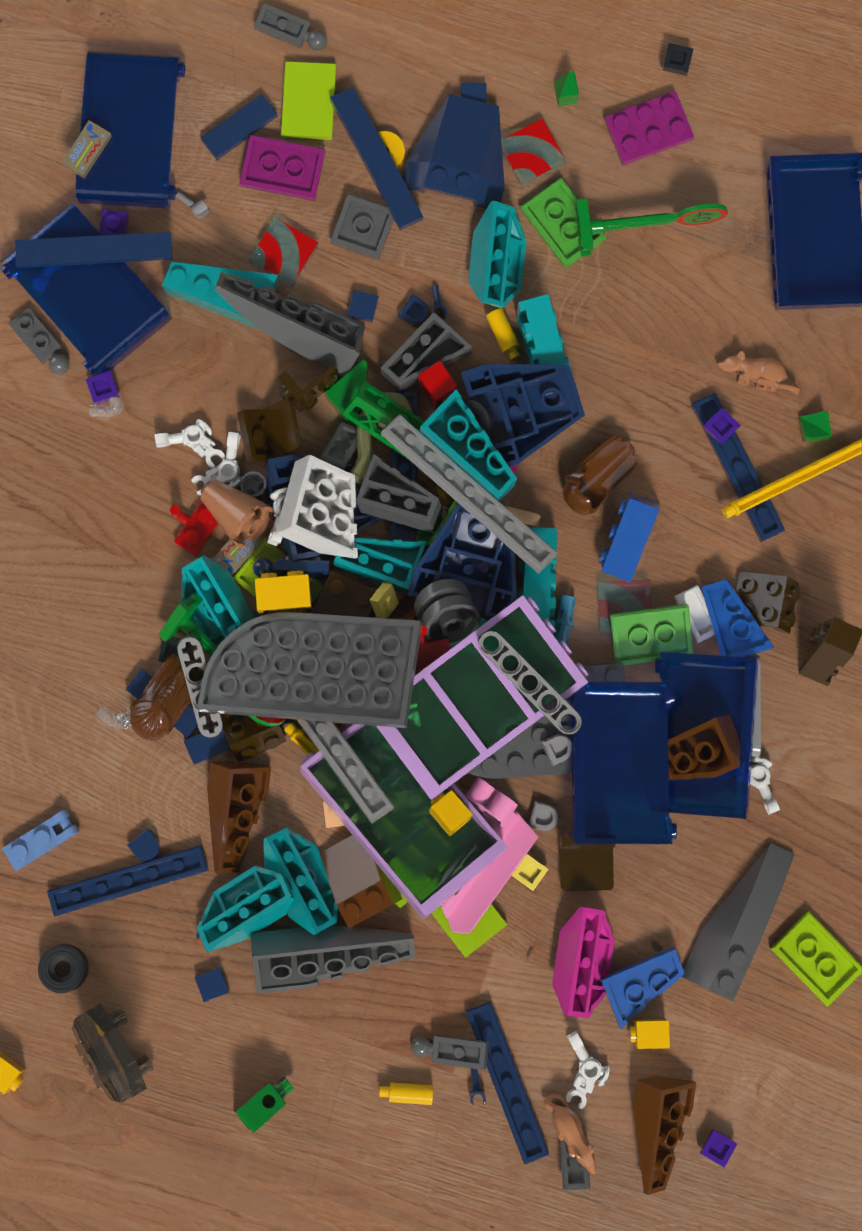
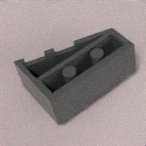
(425, 347)
(397, 499)

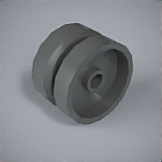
(447, 611)

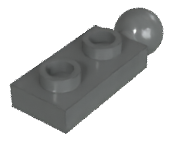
(289, 28)
(40, 341)
(452, 1051)

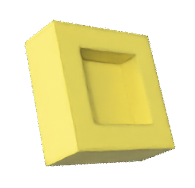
(384, 600)
(529, 872)

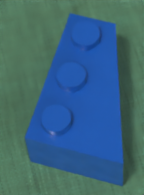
(629, 536)

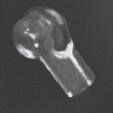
(107, 412)
(114, 721)

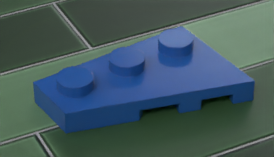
(733, 623)
(640, 982)

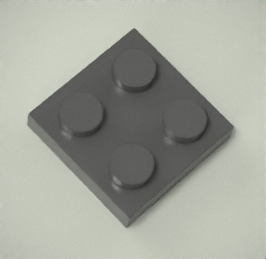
(362, 227)

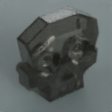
(109, 1054)

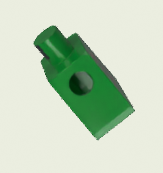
(253, 1112)

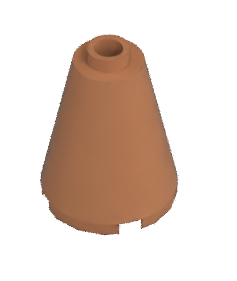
(236, 512)

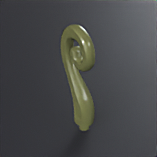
(364, 442)

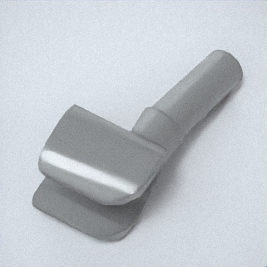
(199, 209)

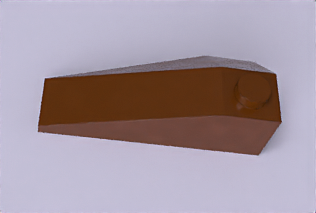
(705, 750)
(233, 801)
(659, 1116)

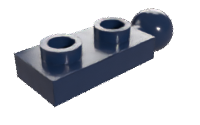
(314, 567)

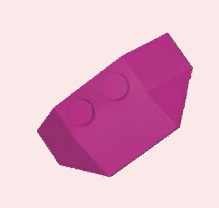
(581, 961)

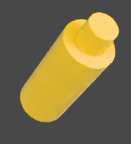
(503, 333)
(408, 1093)

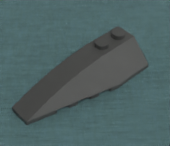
(305, 328)
(737, 926)
(299, 959)

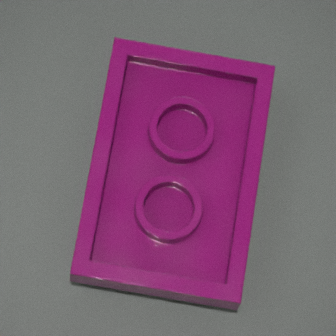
(648, 128)
(282, 168)

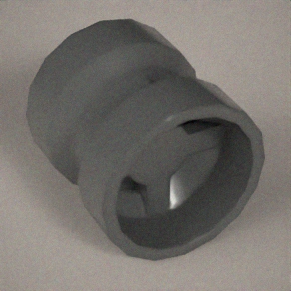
(256, 482)

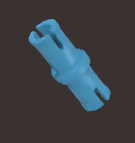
(564, 618)

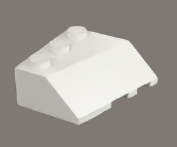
(320, 508)

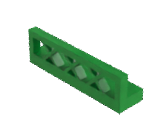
(378, 409)

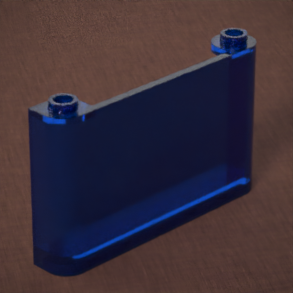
(135, 103)
(815, 230)
(94, 305)
(706, 690)
(621, 764)

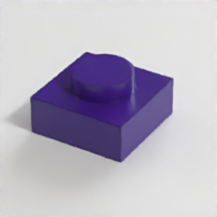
(113, 222)
(102, 387)
(721, 426)
(718, 1148)

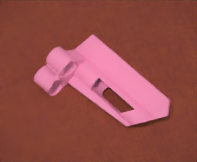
(478, 894)

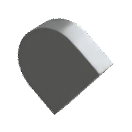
(557, 748)
(543, 817)

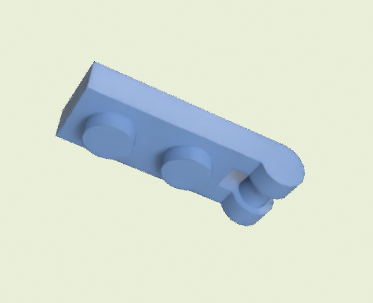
(40, 840)

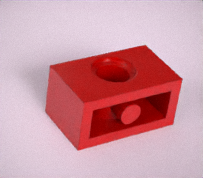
(436, 384)

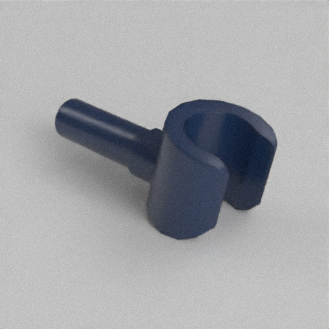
(437, 302)
(476, 1087)

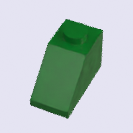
(346, 388)

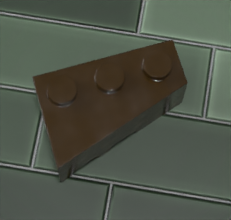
(830, 647)

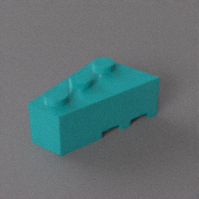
(383, 562)

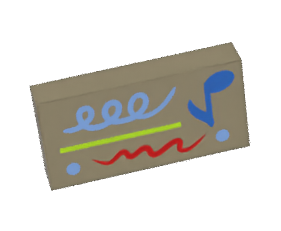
(86, 149)
(233, 558)

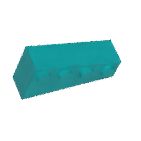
(198, 283)
(540, 332)
(463, 441)
(542, 585)

